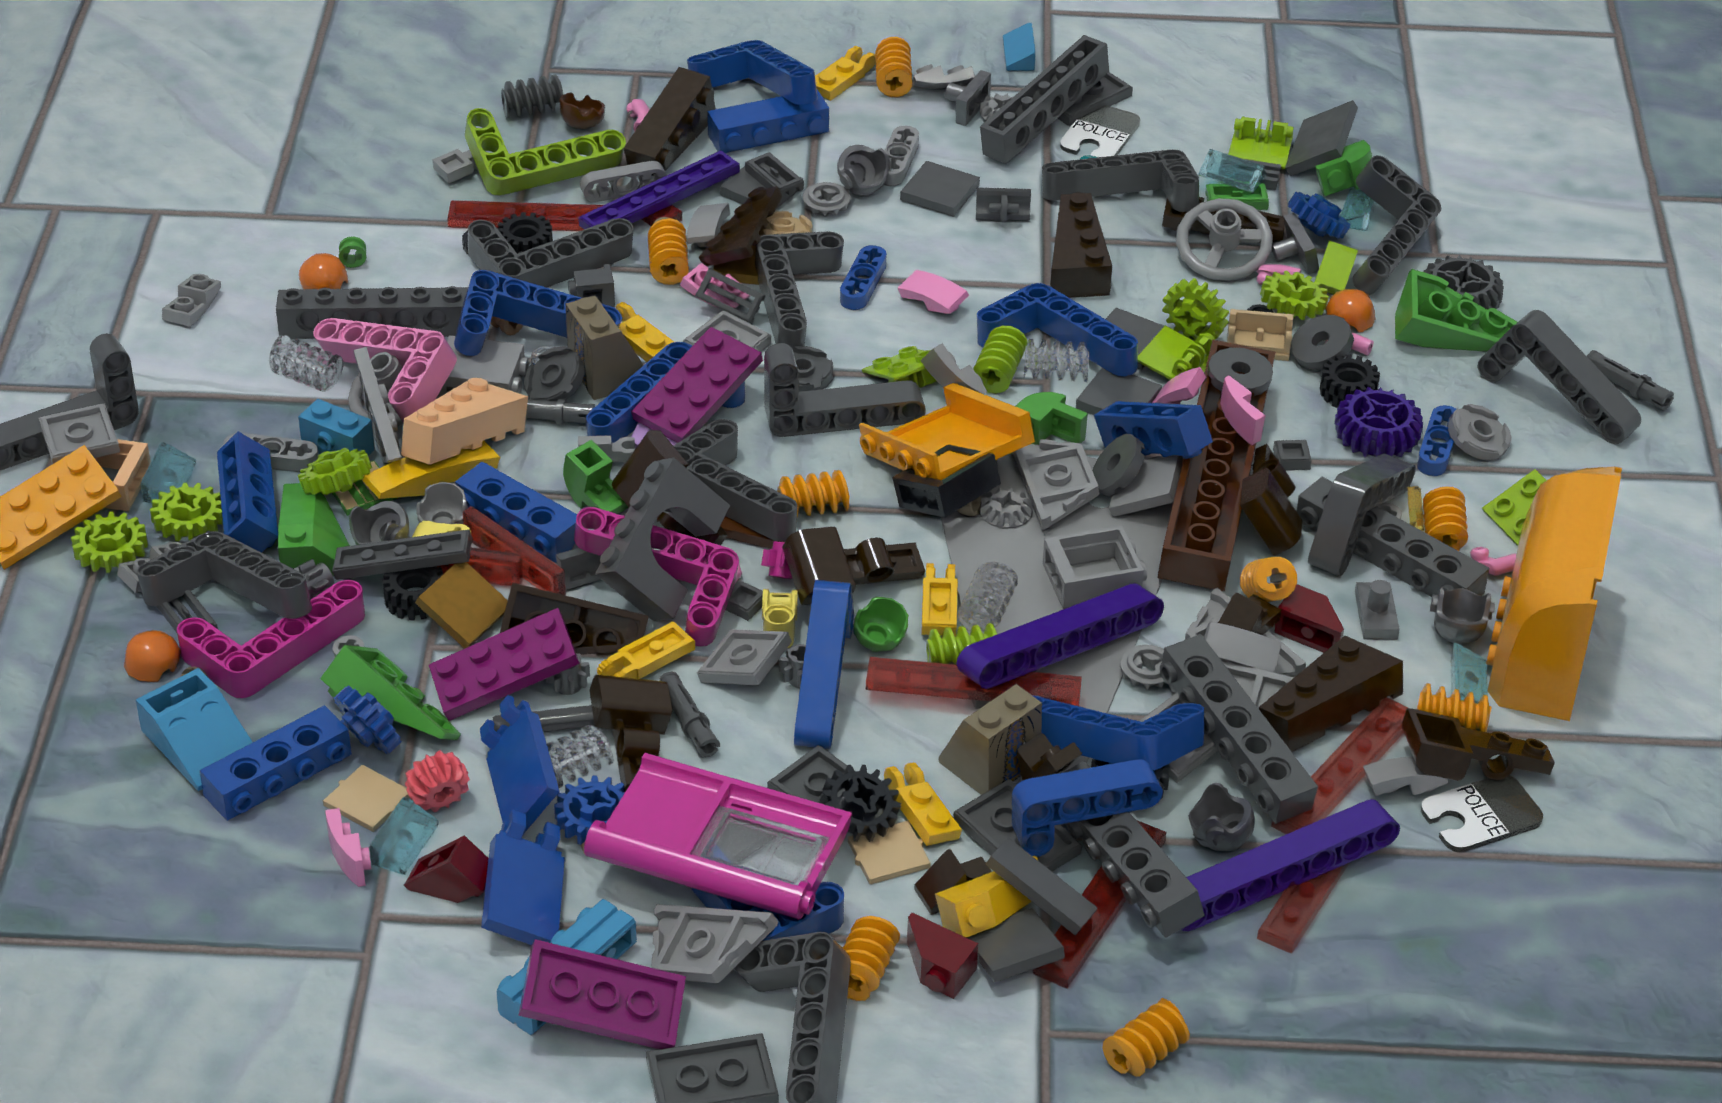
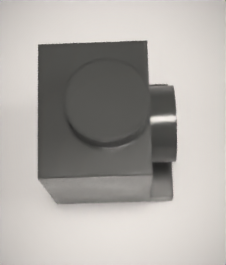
(594, 282)

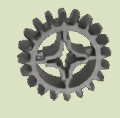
(1470, 277)

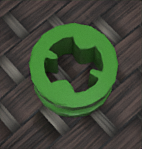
(356, 244)

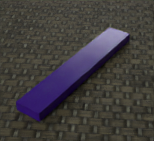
(665, 191)

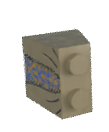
(600, 345)
(988, 740)

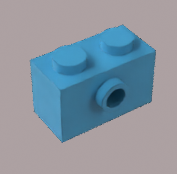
(335, 428)

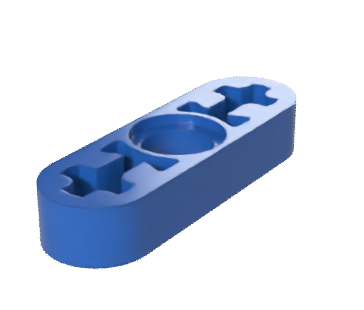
(861, 267)
(1430, 447)

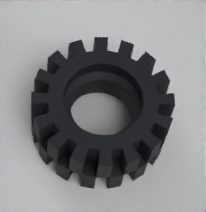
(526, 231)
(1346, 376)
(400, 599)

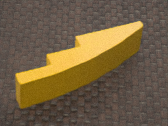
(411, 477)

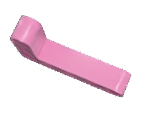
(421, 352)

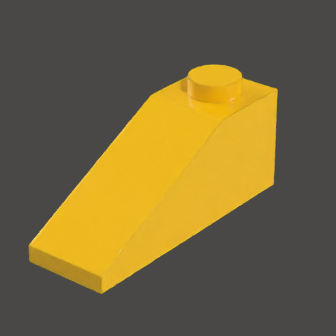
(979, 904)

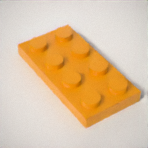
(52, 504)

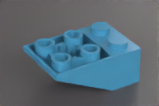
(191, 724)

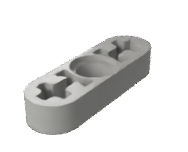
(896, 147)
(612, 175)
(299, 451)

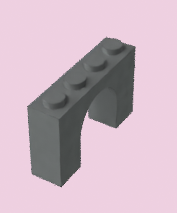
(629, 560)

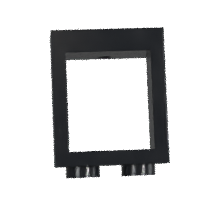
(950, 493)

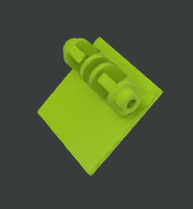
(1261, 144)
(1174, 353)
(902, 367)
(1512, 505)

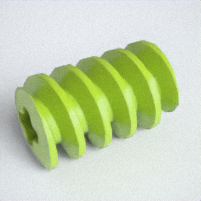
(1000, 358)
(949, 647)

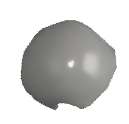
(442, 504)

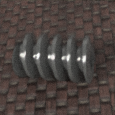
(531, 95)

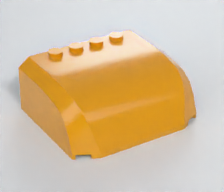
(1552, 593)

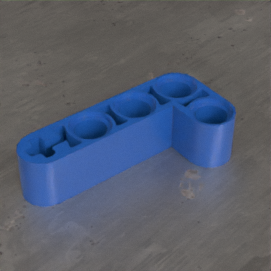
(1079, 796)

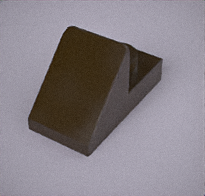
(1250, 614)
(1040, 758)
(946, 874)

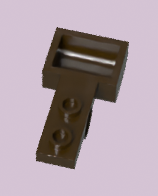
(629, 479)
(1267, 502)
(820, 556)
(637, 715)
(1446, 748)

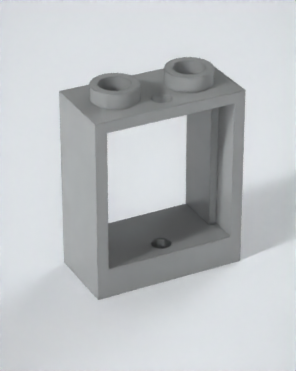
(1089, 546)

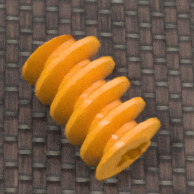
(893, 67)
(668, 251)
(816, 491)
(1446, 516)
(1282, 578)
(1469, 713)
(870, 949)
(1146, 1039)

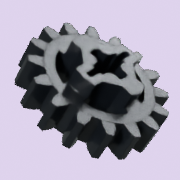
(863, 797)

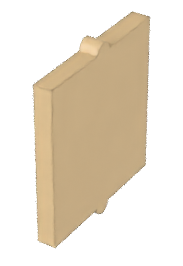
(366, 797)
(890, 855)

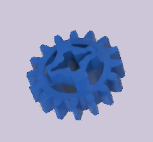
(1319, 215)
(367, 719)
(585, 804)

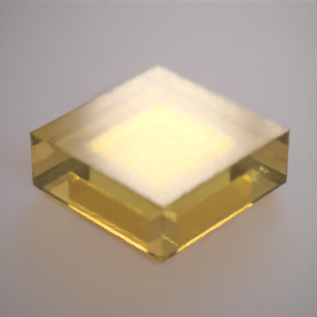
(1415, 507)

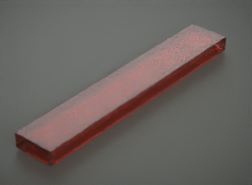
(561, 216)
(949, 682)
(1345, 765)
(1077, 949)

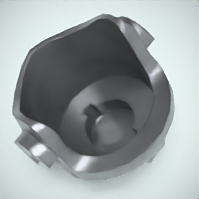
(863, 169)
(379, 523)
(1461, 614)
(1221, 819)

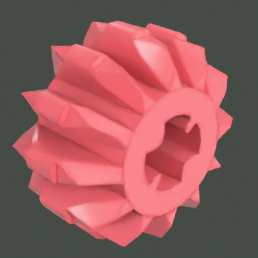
(437, 781)

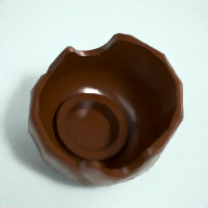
(581, 113)

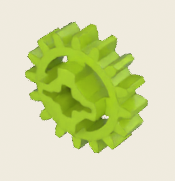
(1294, 295)
(1195, 309)
(335, 471)
(187, 511)
(109, 541)

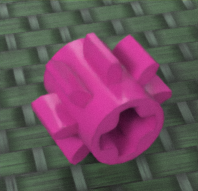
(776, 561)

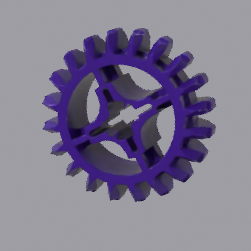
(1378, 423)

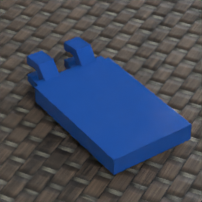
(519, 762)
(524, 882)

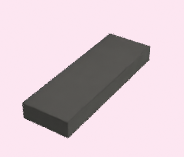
(1041, 886)

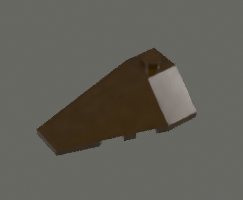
(590, 625)

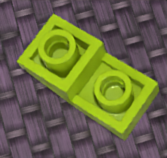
(1336, 267)

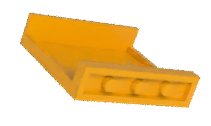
(966, 422)

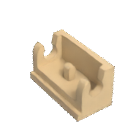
(1261, 331)

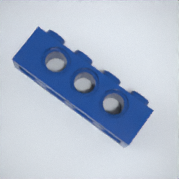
(1159, 426)
(247, 492)
(520, 510)
(275, 762)

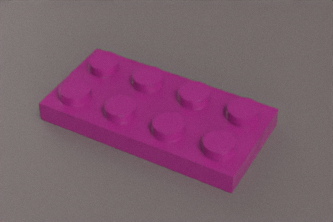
(697, 385)
(503, 664)
(602, 995)

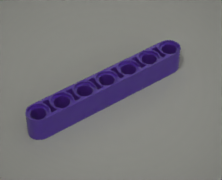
(1059, 635)
(1292, 858)

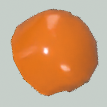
(322, 271)
(1354, 307)
(151, 655)

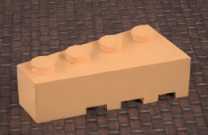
(462, 421)

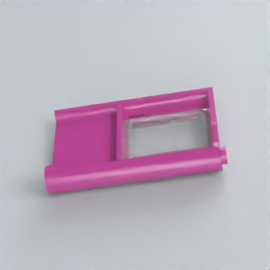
(721, 836)

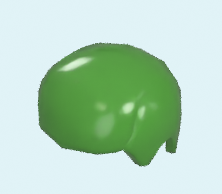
(881, 624)

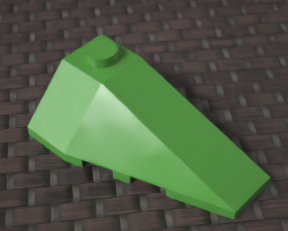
(1443, 318)
(307, 528)
(374, 673)

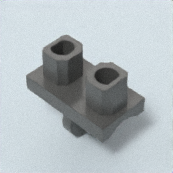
(1003, 203)

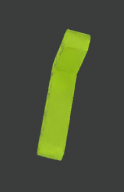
(537, 159)

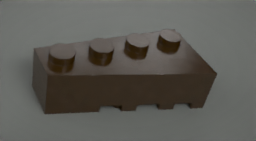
(673, 120)
(1080, 252)
(1332, 690)

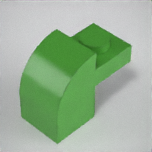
(1343, 171)
(1054, 417)
(588, 478)

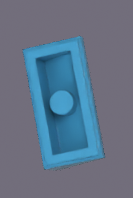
(1019, 49)

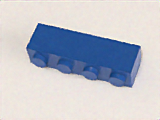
(766, 123)

